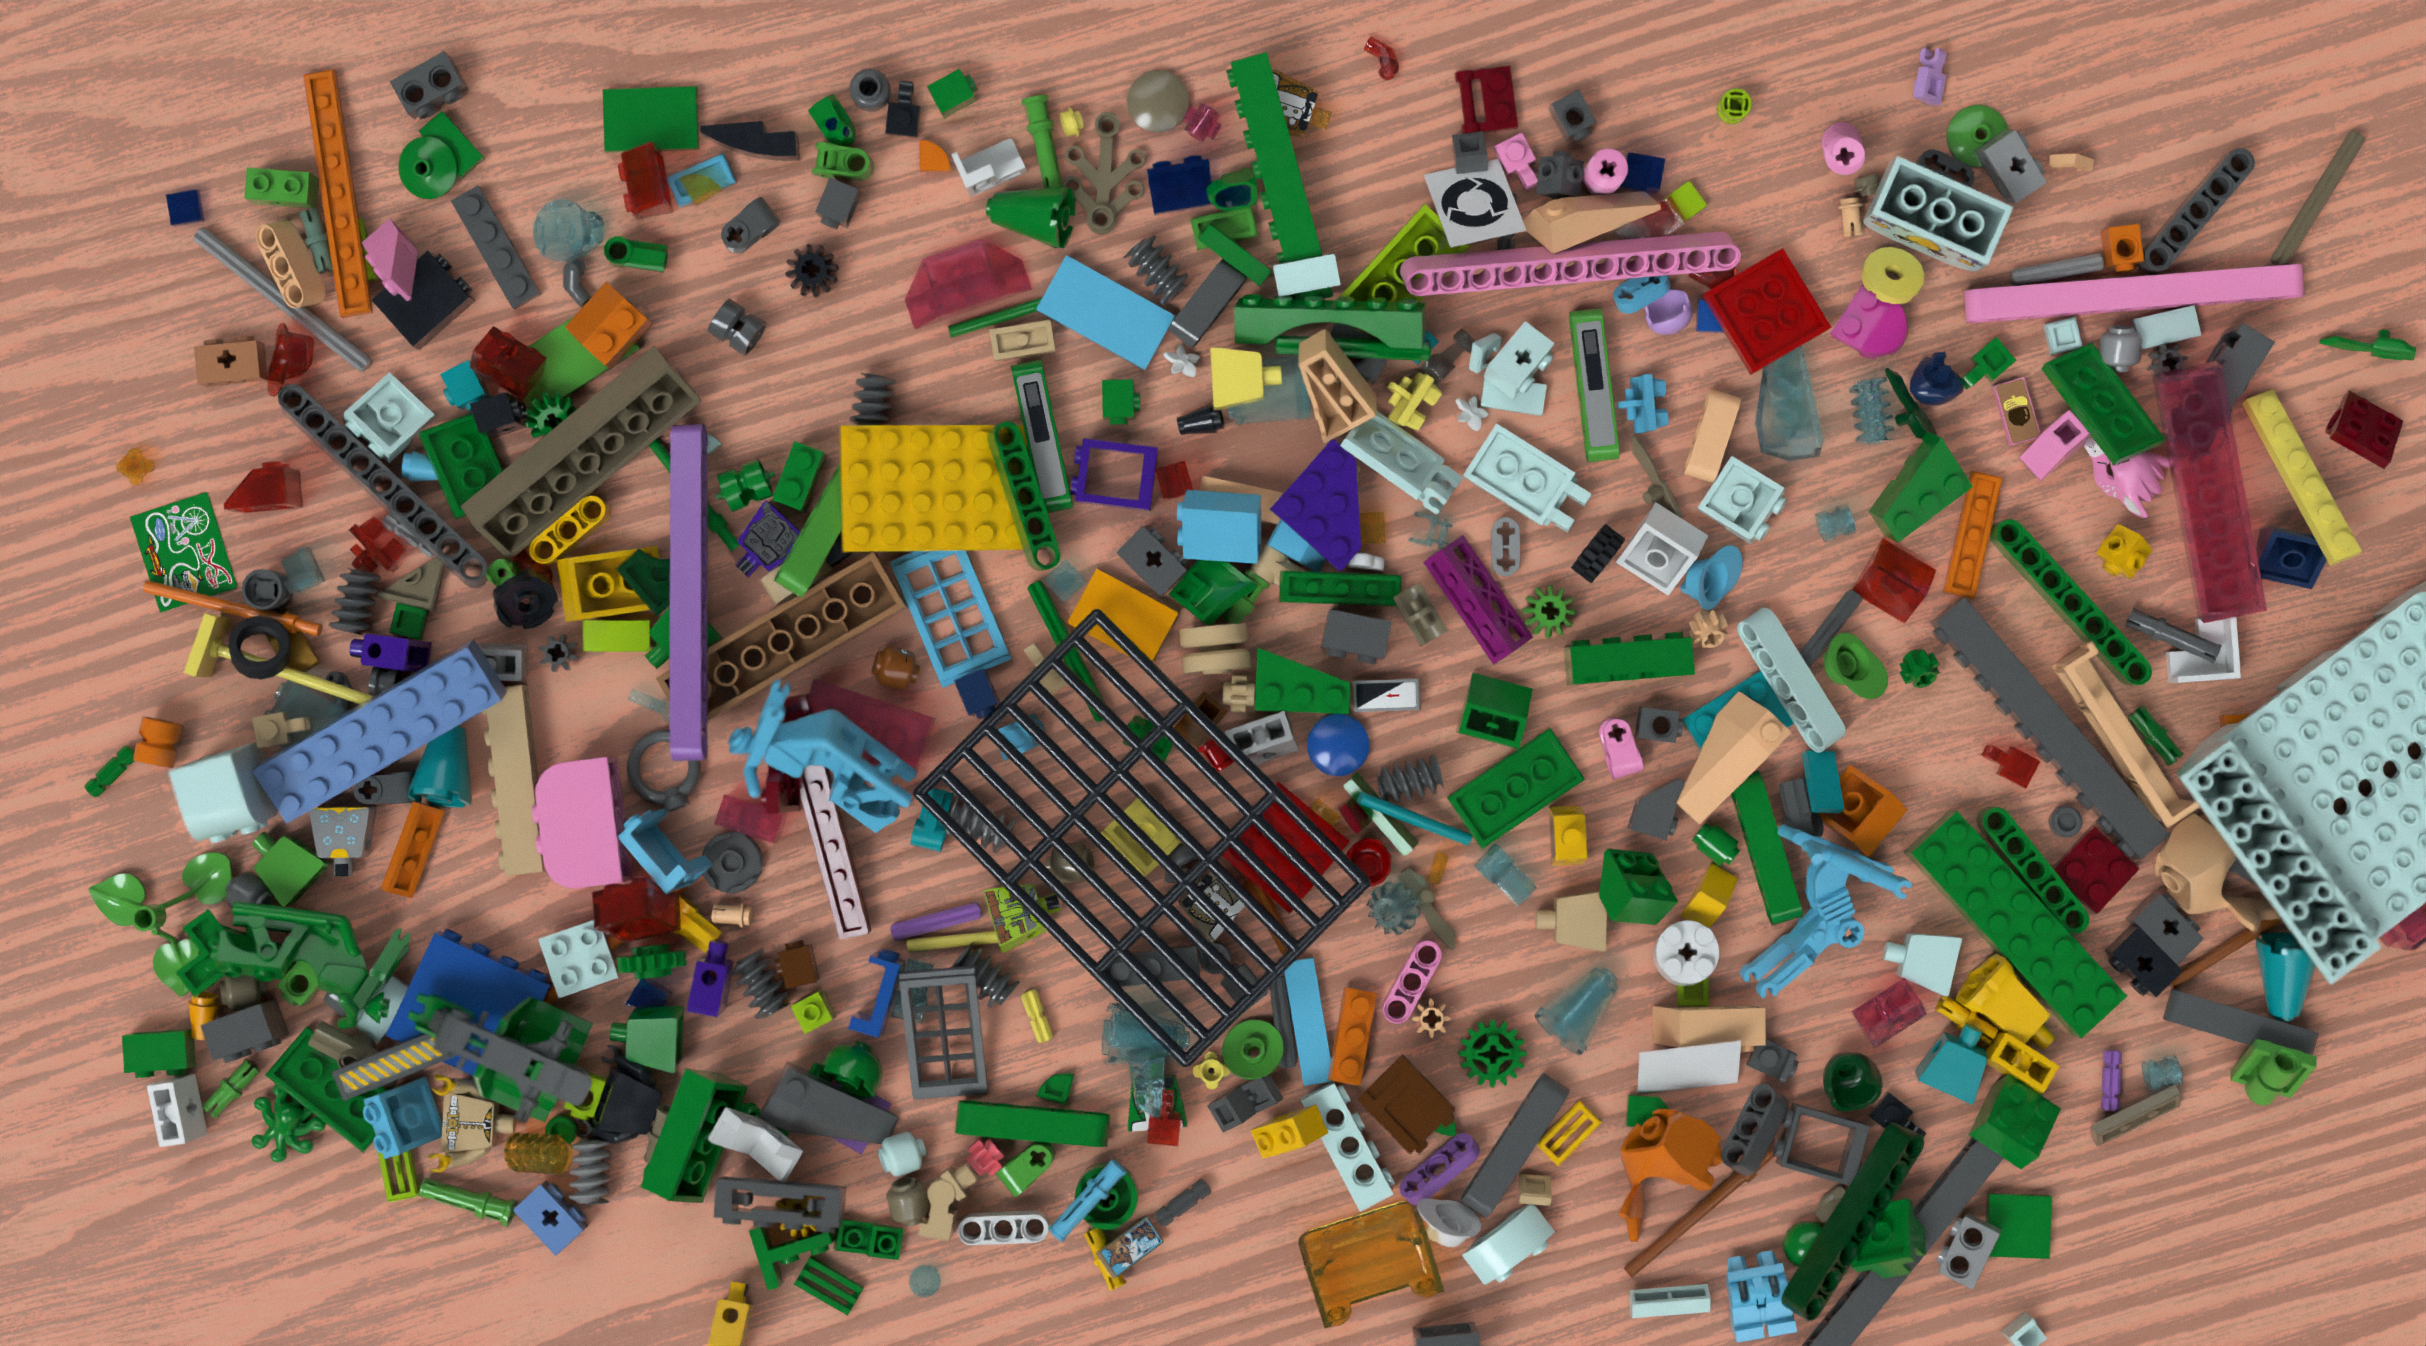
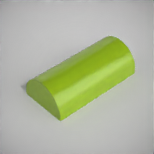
(1418, 237)

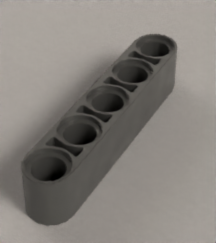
(2207, 202)
(2235, 1023)
(1514, 1145)

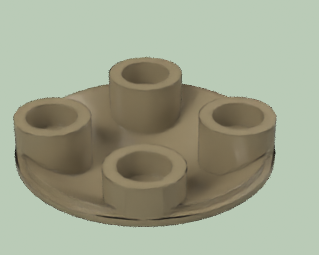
(1157, 101)

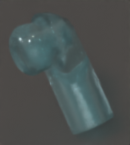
(597, 233)

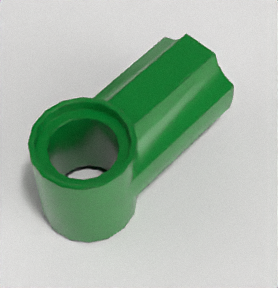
(639, 254)

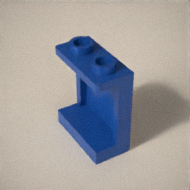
(876, 1024)

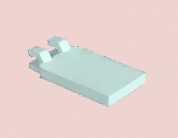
(1403, 461)
(1525, 478)

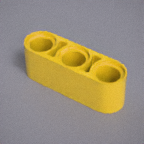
(555, 535)

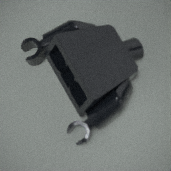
(626, 1103)

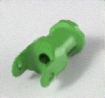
(495, 571)
(1246, 604)

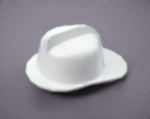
(1448, 1221)

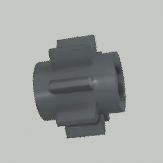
(2172, 354)
(550, 657)

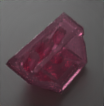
(963, 281)

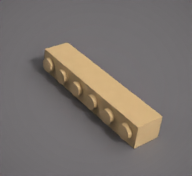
(515, 779)

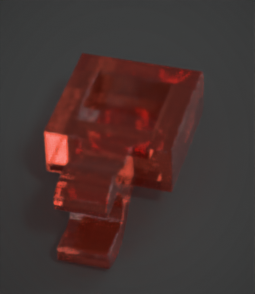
(2014, 764)
(1166, 1128)

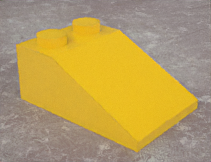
(595, 588)

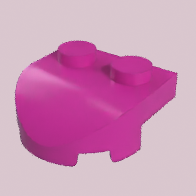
(1871, 326)

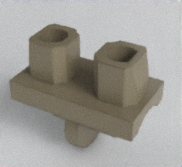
(1420, 614)

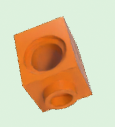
(2131, 237)

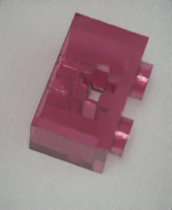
(750, 818)
(1889, 1013)

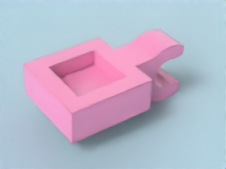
(1516, 157)

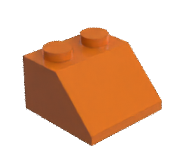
(608, 325)
(1868, 812)

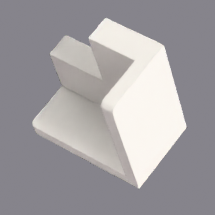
(990, 167)
(2190, 668)
(757, 1139)

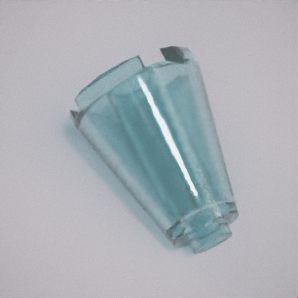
(1579, 1009)
(1126, 1033)

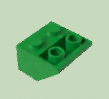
(1495, 711)
(1634, 887)

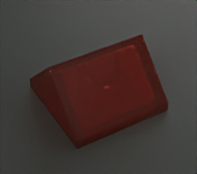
(1894, 581)

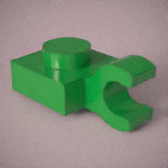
(1989, 362)

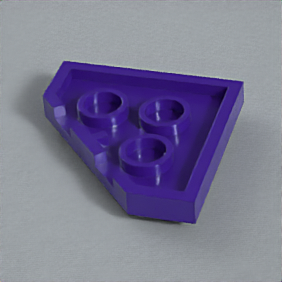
(1325, 506)

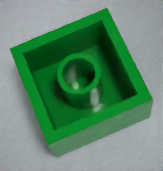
(2015, 1121)

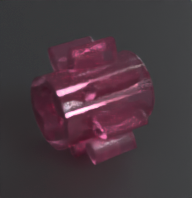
(1202, 122)

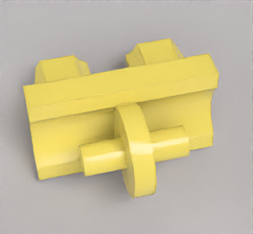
(1408, 396)

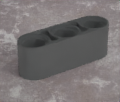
(1207, 303)
(1757, 1144)

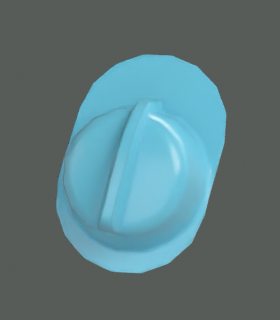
(1713, 577)

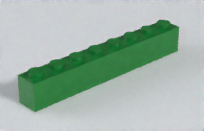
(1275, 162)

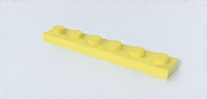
(2301, 477)

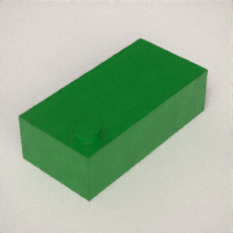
(683, 1154)

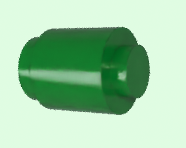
(1716, 843)

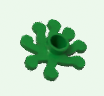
(285, 1125)

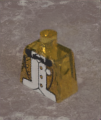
(1299, 105)

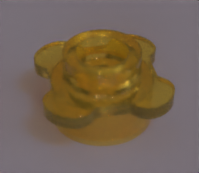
(126, 464)

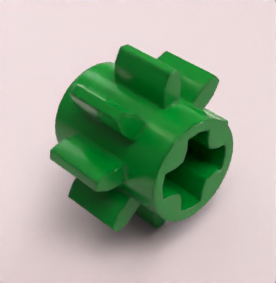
(1919, 668)

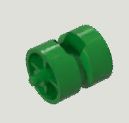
(750, 482)

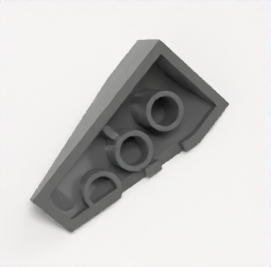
(818, 1107)

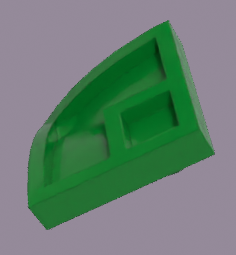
(1211, 589)

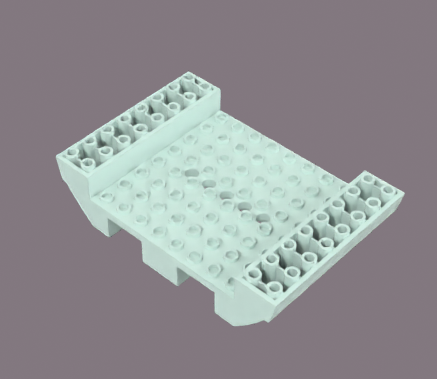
(2285, 764)

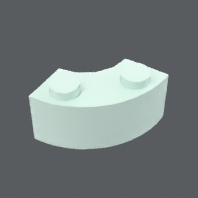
(1509, 1244)

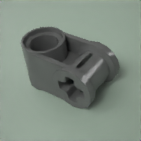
(754, 221)
(390, 788)

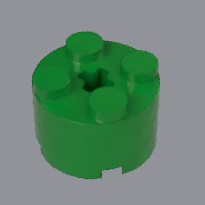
(1119, 1209)

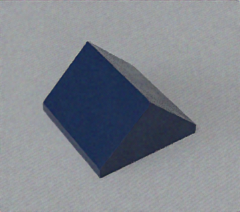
(2289, 557)

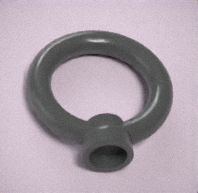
(672, 798)

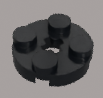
(521, 586)

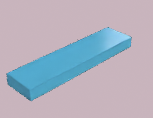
(1308, 1021)

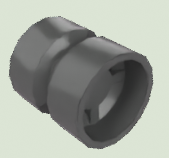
(727, 321)
(266, 590)

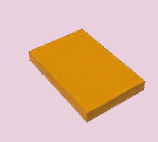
(1134, 613)

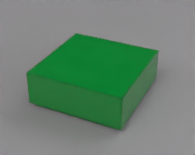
(409, 621)

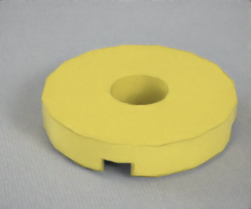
(1896, 261)

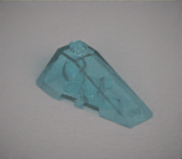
(1787, 410)

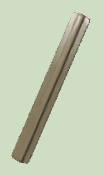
(2317, 199)

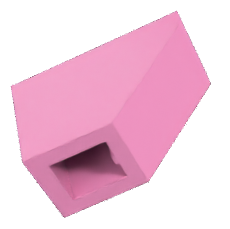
(2055, 445)

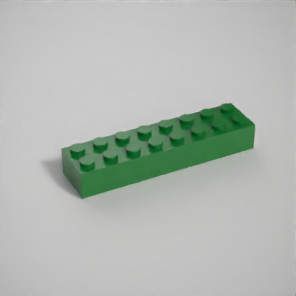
(2015, 923)

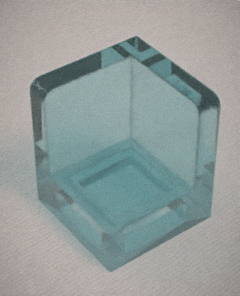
(302, 571)

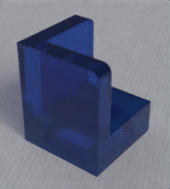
(1643, 173)
(648, 994)

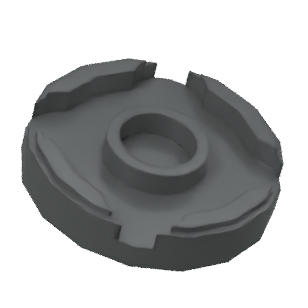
(735, 862)

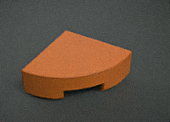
(933, 158)

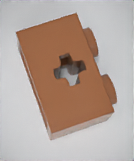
(248, 367)

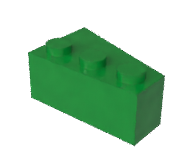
(1297, 688)

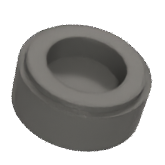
(2065, 821)

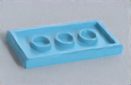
(1105, 312)

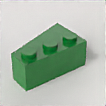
(1921, 489)

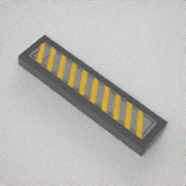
(387, 1066)

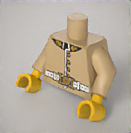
(468, 1123)

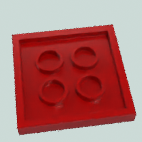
(1766, 311)
(1276, 860)

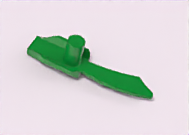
(2383, 346)

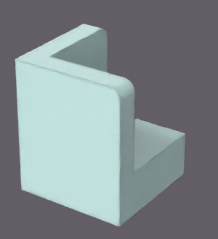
(2024, 1332)

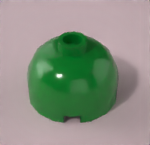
(853, 1069)

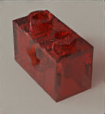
(508, 362)

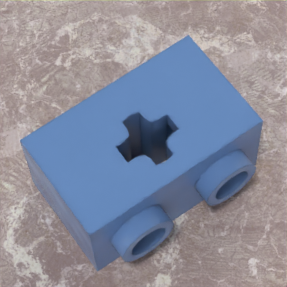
(537, 1208)

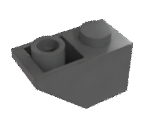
(1655, 811)

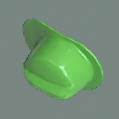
(1854, 665)

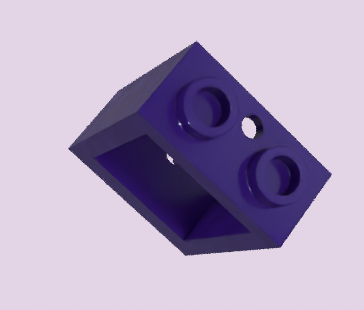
(1082, 456)

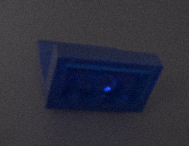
(1179, 185)

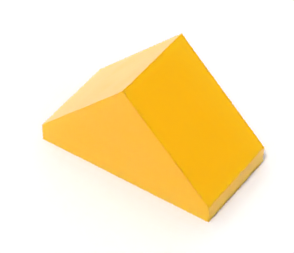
(1710, 896)

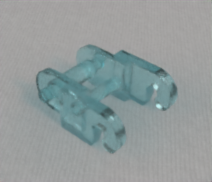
(1429, 541)

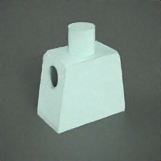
(1925, 960)

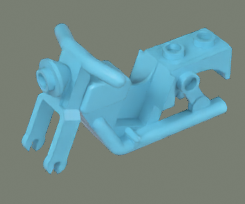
(830, 742)

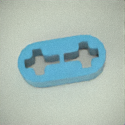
(1642, 292)

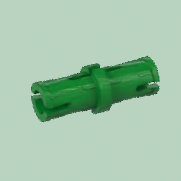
(2155, 735)

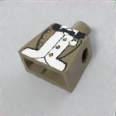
(1220, 895)

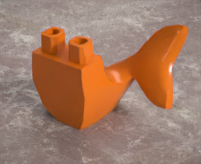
(1668, 1148)

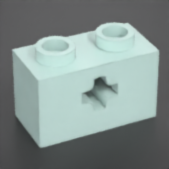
(1526, 345)

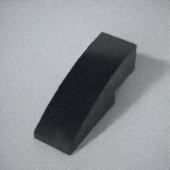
(754, 141)

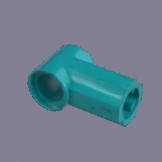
(927, 830)

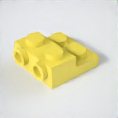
(1151, 826)

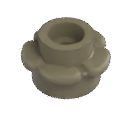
(1867, 185)

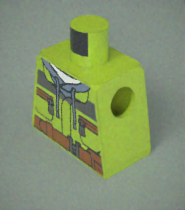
(1012, 921)

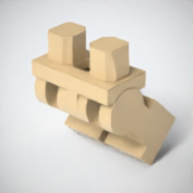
(943, 1191)

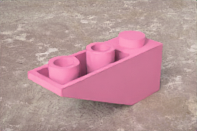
(393, 258)

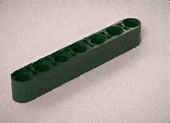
(1852, 1221)

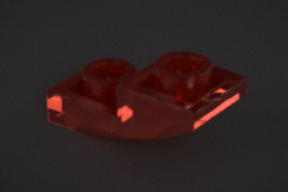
(1655, 224)

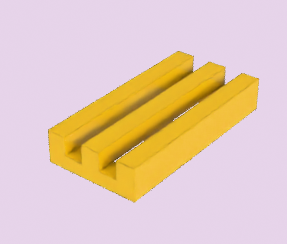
(1568, 1132)

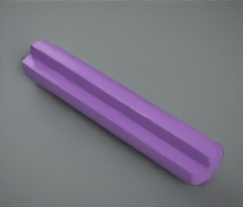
(936, 921)

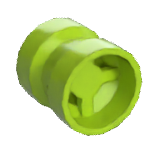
(1735, 111)

